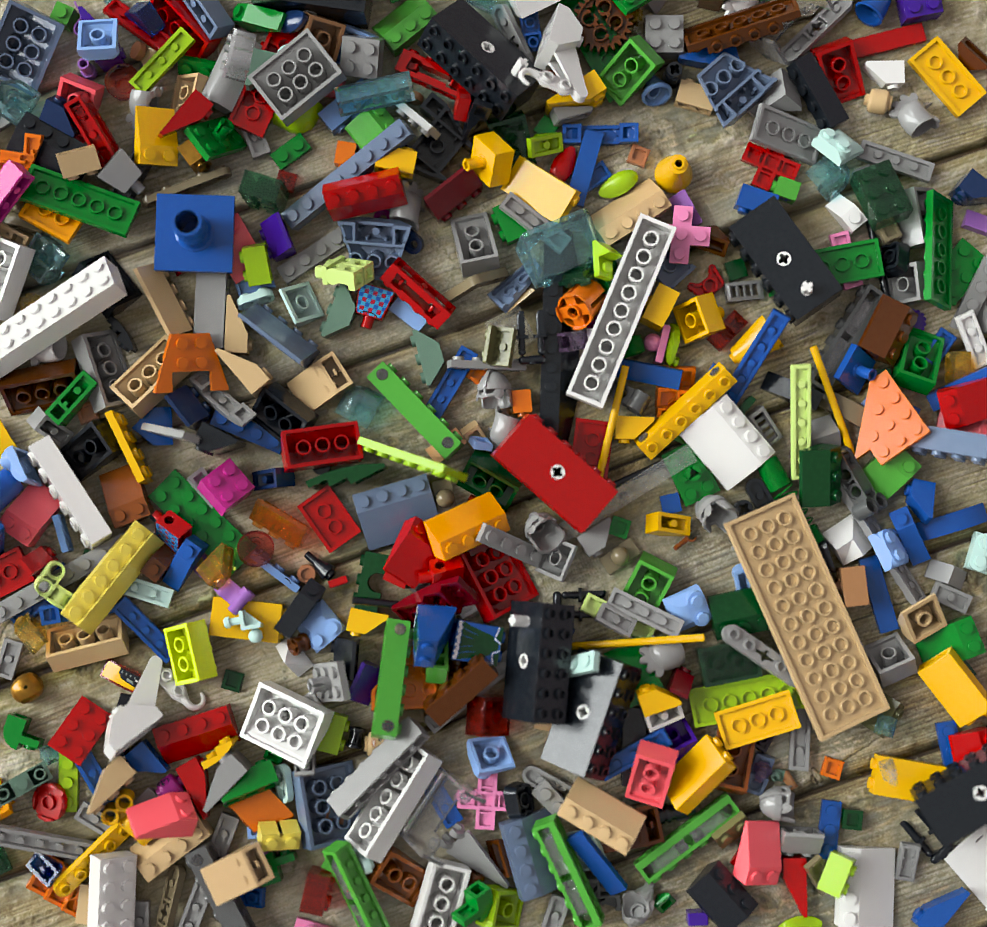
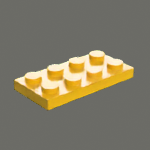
(946, 77)
(127, 443)
(757, 719)

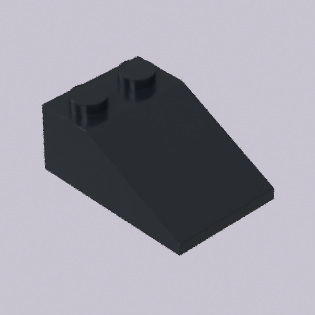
(91, 449)

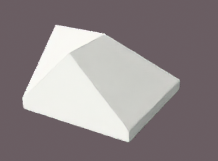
(847, 540)

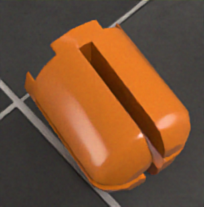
(580, 305)

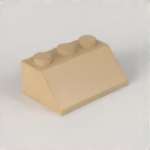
(184, 88)

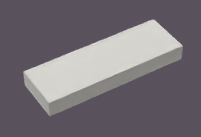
(972, 338)

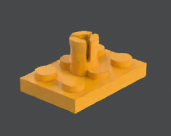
(50, 222)

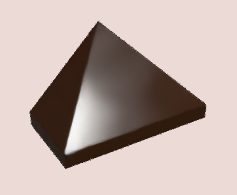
(971, 55)
(718, 242)
(499, 856)

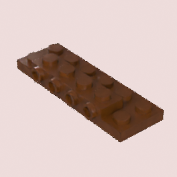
(741, 26)

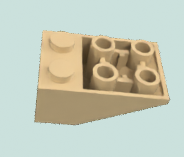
(321, 382)
(110, 780)
(237, 873)

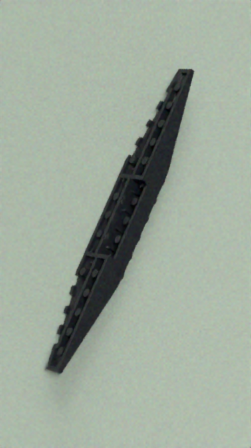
(558, 370)

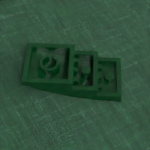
(355, 475)

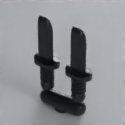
(535, 359)
(574, 595)
(941, 854)

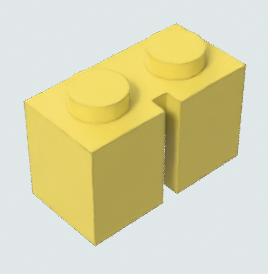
(272, 840)

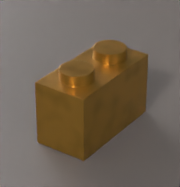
(193, 157)

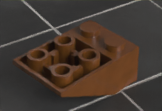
(650, 832)

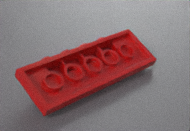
(251, 109)

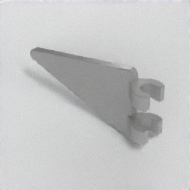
(471, 853)

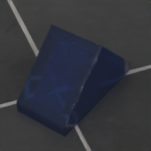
(146, 18)
(44, 868)

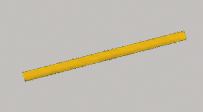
(831, 397)
(613, 418)
(639, 641)

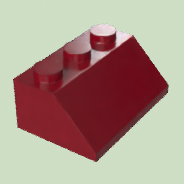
(453, 194)

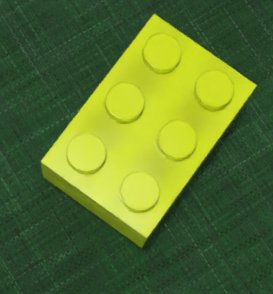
(190, 652)

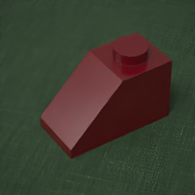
(680, 682)

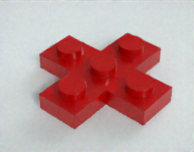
(768, 165)

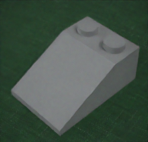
(474, 244)
(228, 773)

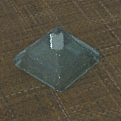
(885, 725)
(48, 755)

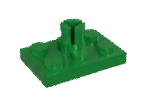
(215, 138)
(693, 481)

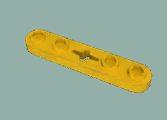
(80, 868)

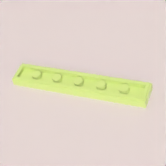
(799, 413)

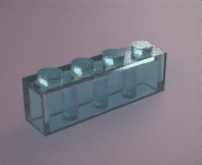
(374, 93)

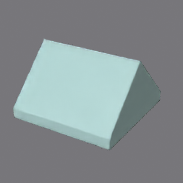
(301, 303)

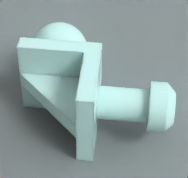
(247, 622)

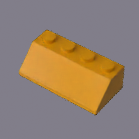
(458, 527)

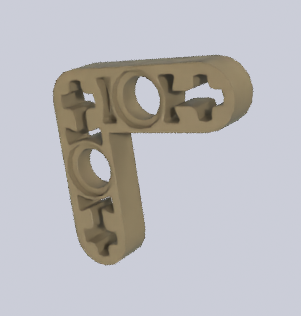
(476, 281)

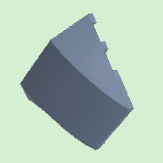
(733, 87)
(375, 240)

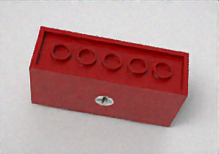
(575, 492)

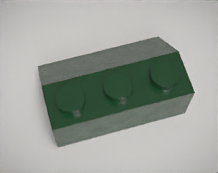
(820, 475)
(489, 476)
(736, 608)

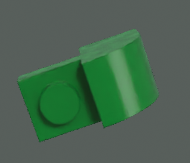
(16, 733)
(275, 861)
(477, 905)

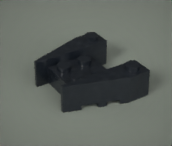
(437, 154)

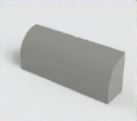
(221, 90)
(210, 305)

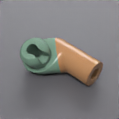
(784, 776)

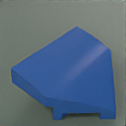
(159, 416)

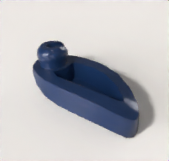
(294, 21)

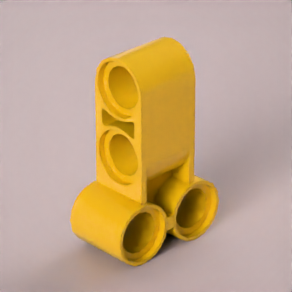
(121, 817)

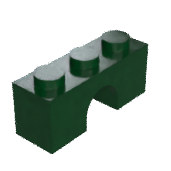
(371, 564)

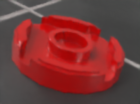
(49, 801)

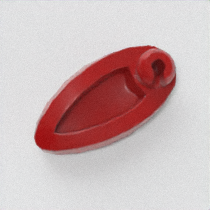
(564, 163)

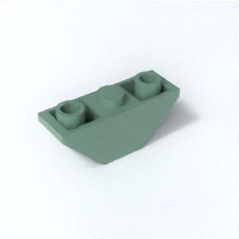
(340, 313)
(428, 356)
(24, 783)

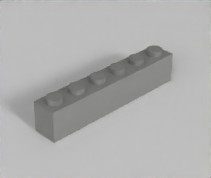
(377, 769)

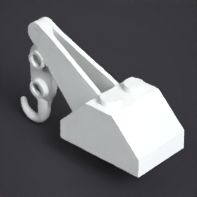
(559, 54)
(140, 714)

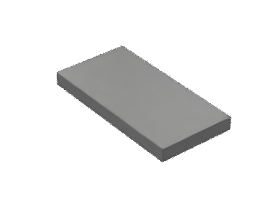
(785, 134)

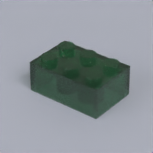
(263, 192)
(881, 195)
(724, 664)

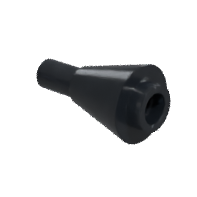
(323, 568)

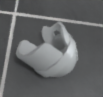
(494, 390)
(715, 510)
(543, 532)
(778, 803)

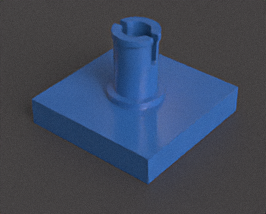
(855, 369)

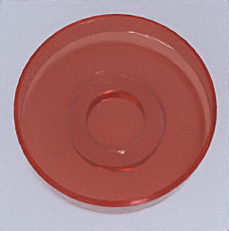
(118, 80)
(255, 548)

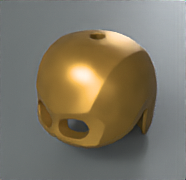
(34, 689)

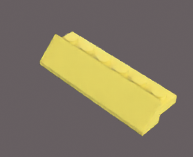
(111, 577)

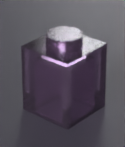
(572, 340)

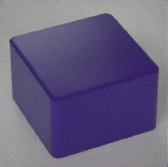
(696, 917)

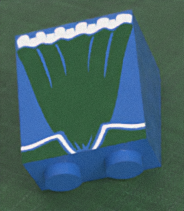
(431, 633)
(473, 638)

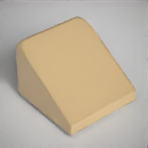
(471, 429)

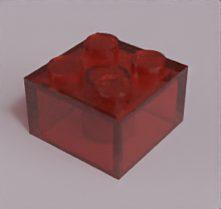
(485, 716)
(316, 891)

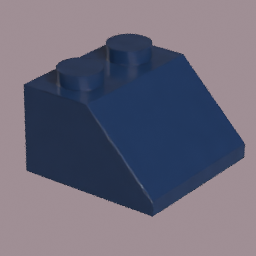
(970, 190)
(189, 406)

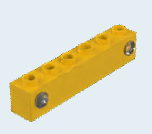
(685, 411)

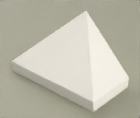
(298, 664)

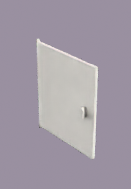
(970, 863)

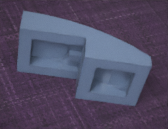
(753, 786)

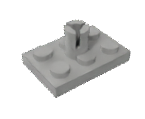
(329, 682)

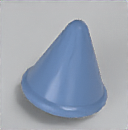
(656, 92)

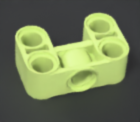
(55, 593)

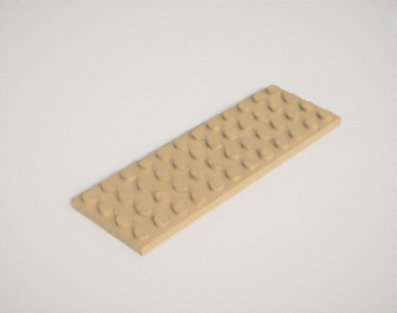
(806, 616)

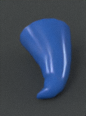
(872, 11)

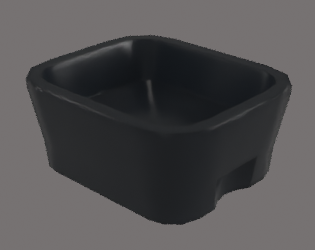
(895, 258)
(826, 555)
(518, 799)

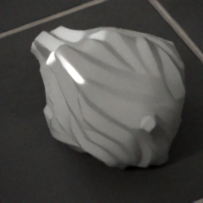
(638, 905)

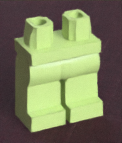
(346, 271)

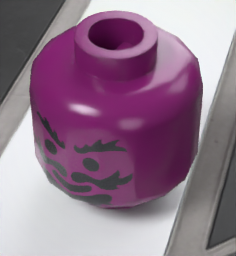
(168, 784)

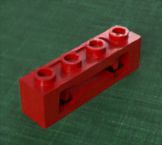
(406, 63)
(92, 127)
(417, 293)

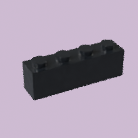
(817, 92)
(633, 730)

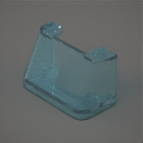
(557, 247)

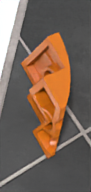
(666, 396)
(261, 807)
(67, 904)

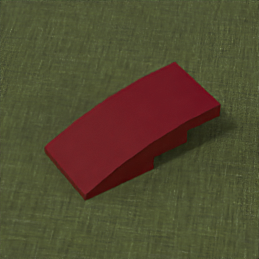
(448, 592)

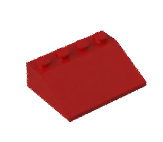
(496, 580)

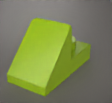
(544, 144)
(602, 259)

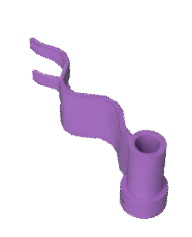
(87, 70)
(233, 594)

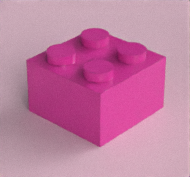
(225, 487)

